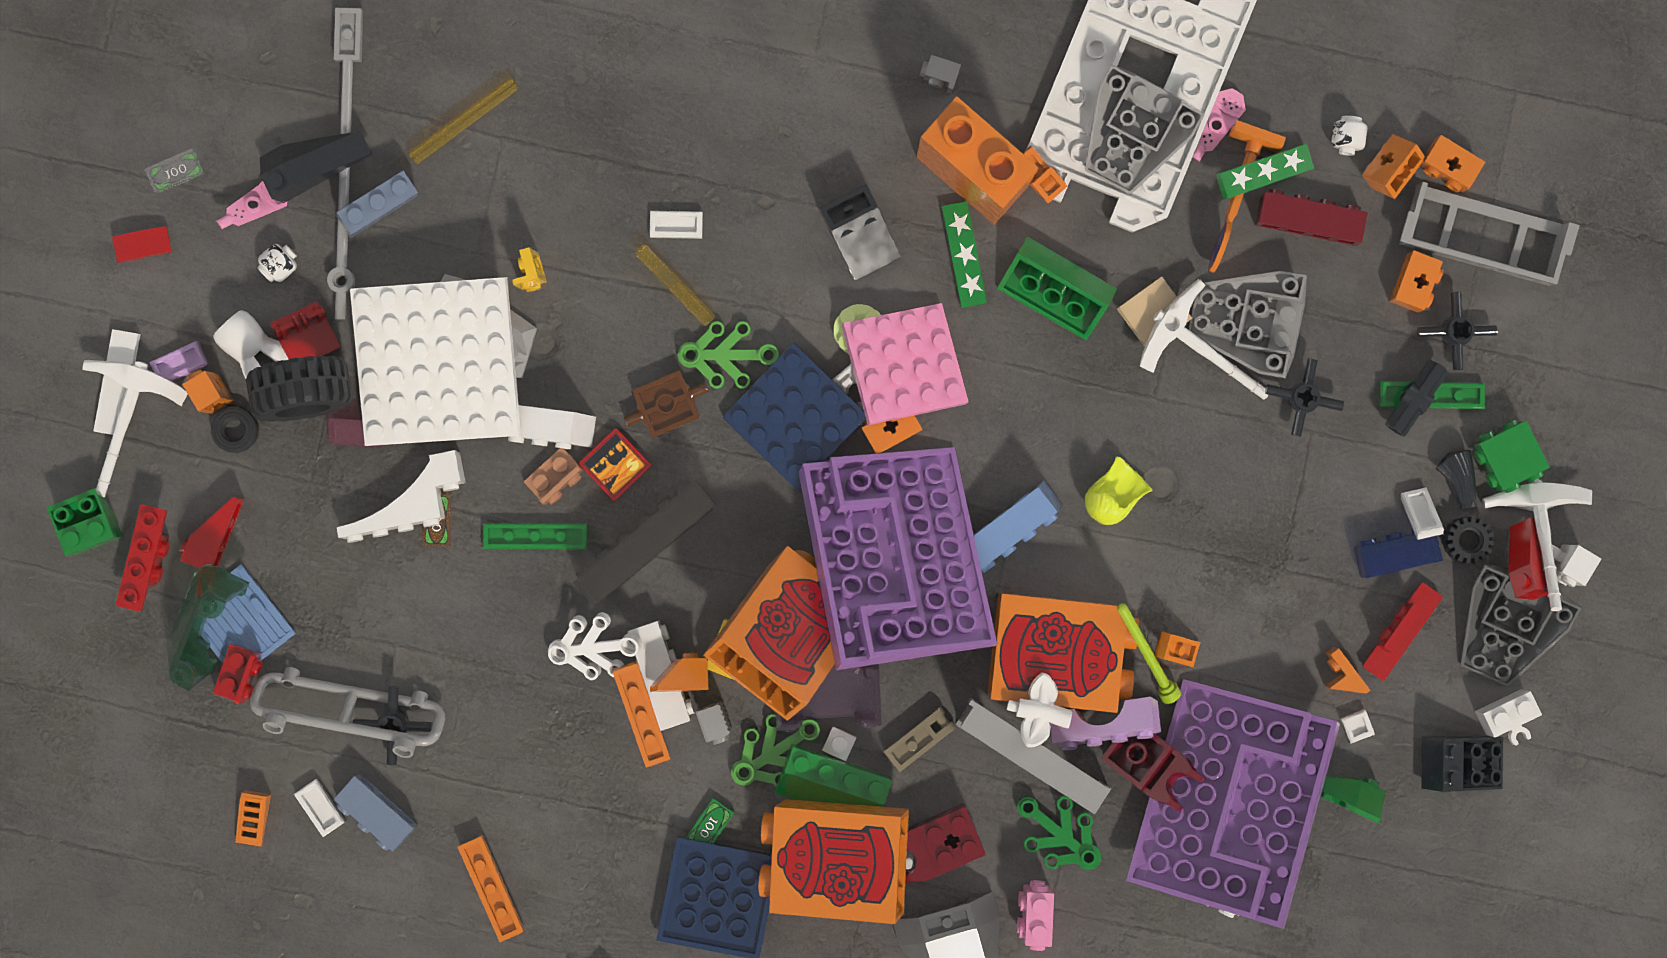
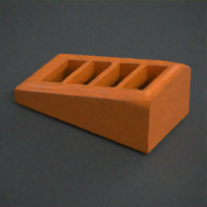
(264, 800)

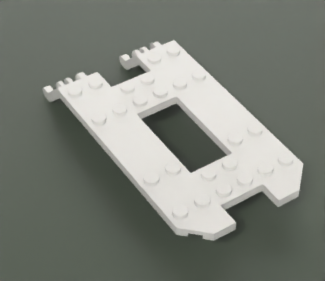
(1204, 45)

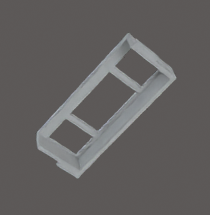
(1563, 244)
(1036, 760)

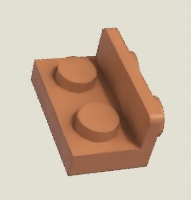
(554, 476)

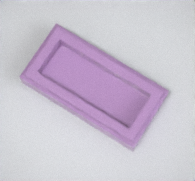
(180, 362)

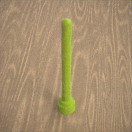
(1167, 690)

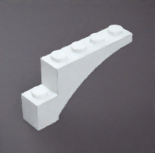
(416, 505)

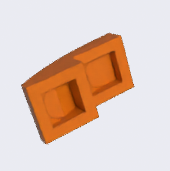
(1046, 180)

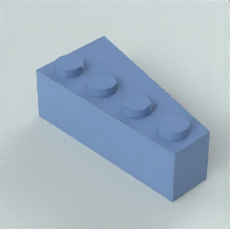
(1016, 524)

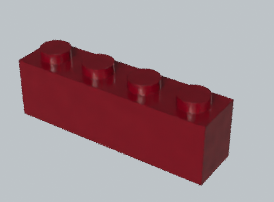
(1311, 218)

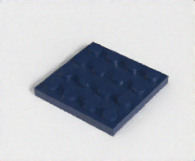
(795, 414)
(715, 899)

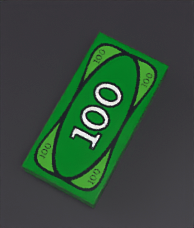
(711, 822)

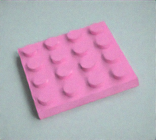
(904, 363)

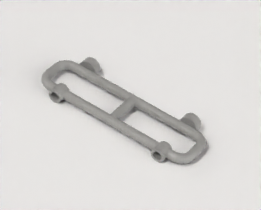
(404, 742)

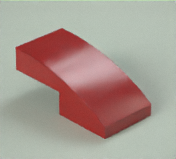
(141, 244)

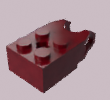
(1155, 771)
(933, 854)

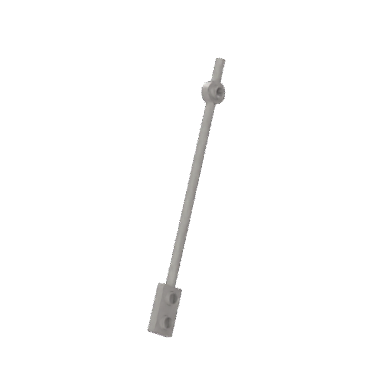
(346, 50)

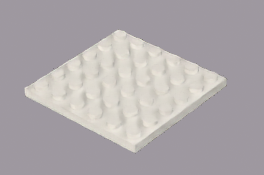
(435, 361)

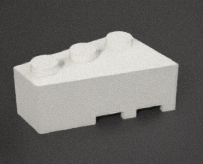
(555, 426)

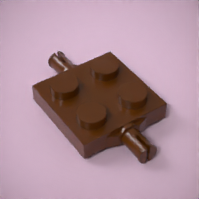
(666, 404)

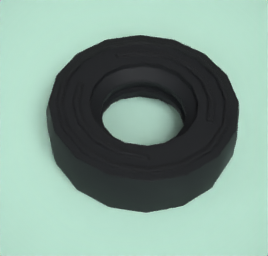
(219, 436)

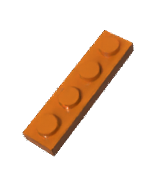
(641, 714)
(491, 888)

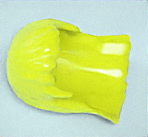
(1115, 493)

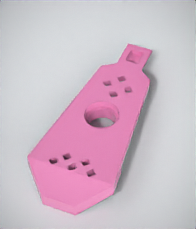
(1224, 116)
(265, 206)

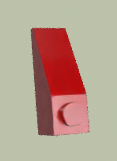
(210, 539)
(1526, 561)

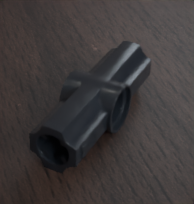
(1416, 398)

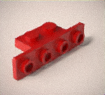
(144, 558)
(1402, 631)

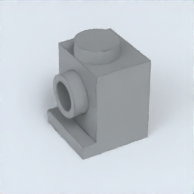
(940, 73)

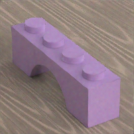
(1137, 718)

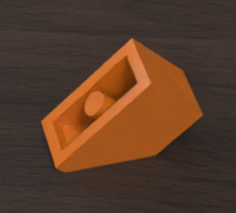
(683, 675)

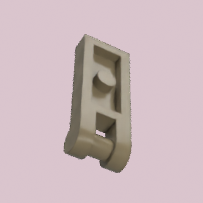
(919, 739)

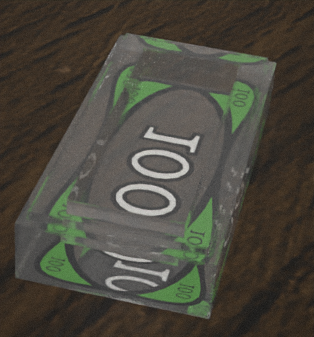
(174, 171)

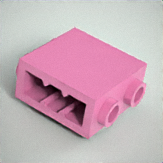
(1036, 922)

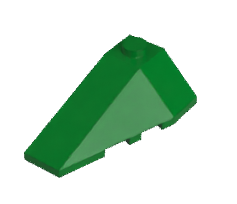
(1355, 795)

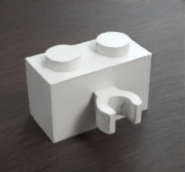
(1574, 565)
(1509, 715)

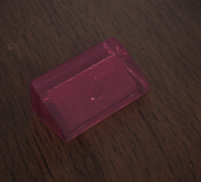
(347, 432)

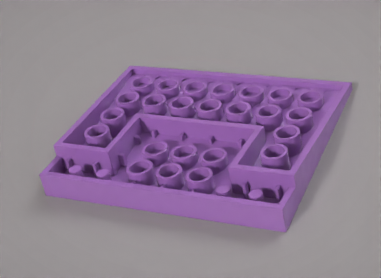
(895, 556)
(1252, 815)

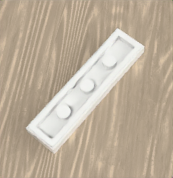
(122, 349)

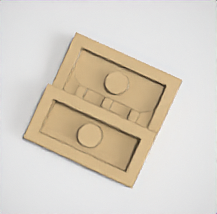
(1140, 309)

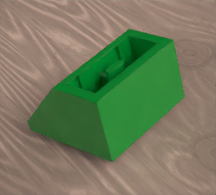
(84, 522)

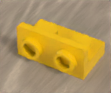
(531, 265)

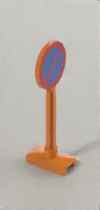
(1256, 139)

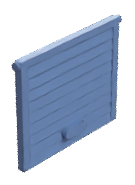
(247, 622)

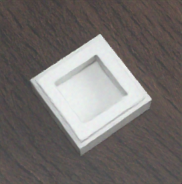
(1357, 726)

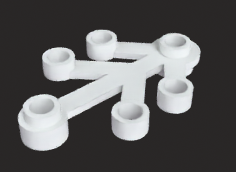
(591, 648)

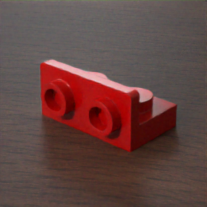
(238, 673)

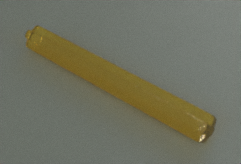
(463, 120)

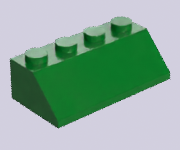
(1057, 288)
(823, 778)

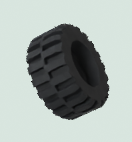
(298, 388)

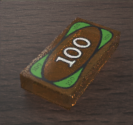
(440, 534)

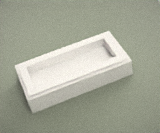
(676, 224)
(1422, 513)
(320, 807)

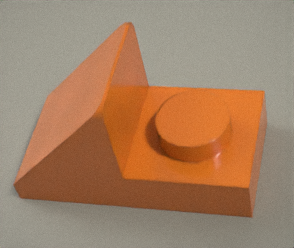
(1177, 649)
(1348, 679)

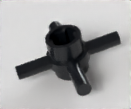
(1446, 330)
(1297, 403)
(400, 719)

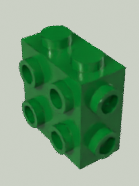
(1510, 456)

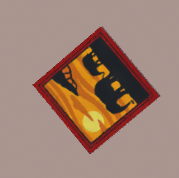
(615, 464)

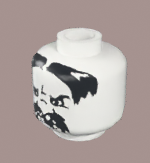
(1349, 135)
(277, 262)

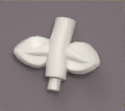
(1040, 711)

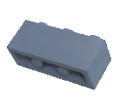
(377, 204)
(375, 813)

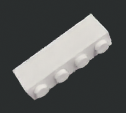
(653, 659)

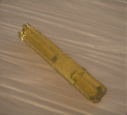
(675, 285)

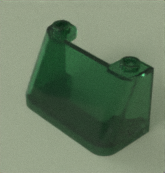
(204, 599)

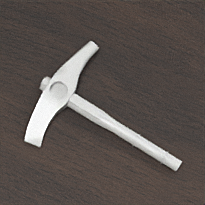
(1172, 324)
(135, 379)
(1538, 498)

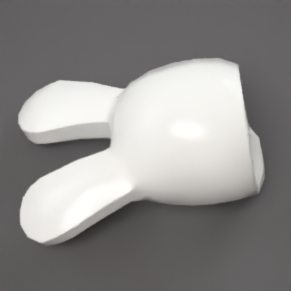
(244, 338)

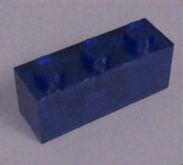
(1396, 553)

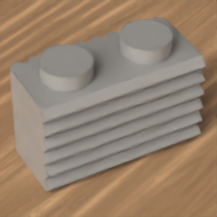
(714, 722)

